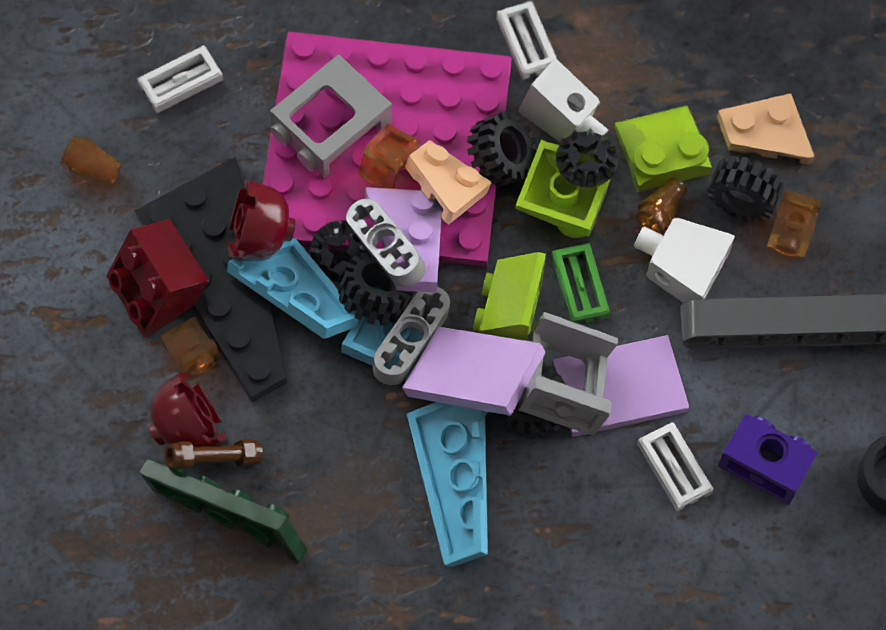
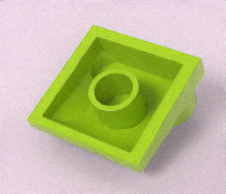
(663, 148)
(557, 200)

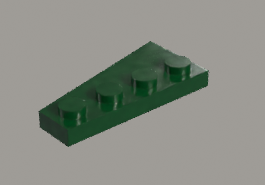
(227, 508)

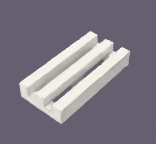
(536, 66)
(183, 84)
(691, 496)

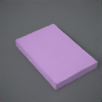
(474, 370)
(638, 380)

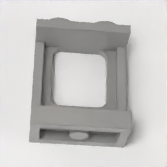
(354, 90)
(562, 403)

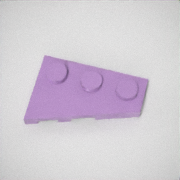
(419, 222)

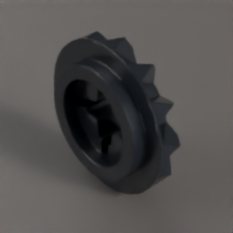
(589, 173)
(335, 234)

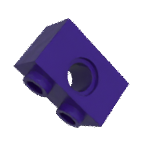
(776, 478)

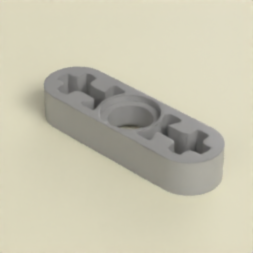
(386, 257)
(410, 350)

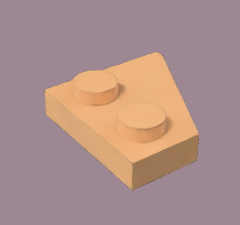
(766, 128)
(446, 179)

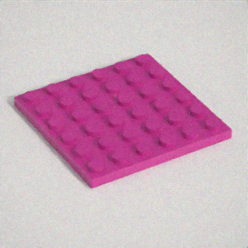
(432, 98)

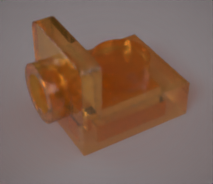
(387, 156)
(191, 348)

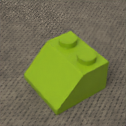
(511, 297)

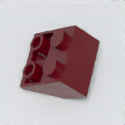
(156, 276)

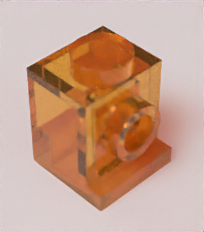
(794, 224)

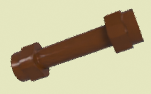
(183, 454)

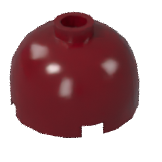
(260, 223)
(184, 414)

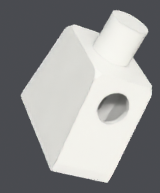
(560, 103)
(685, 257)

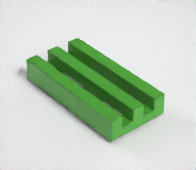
(588, 313)

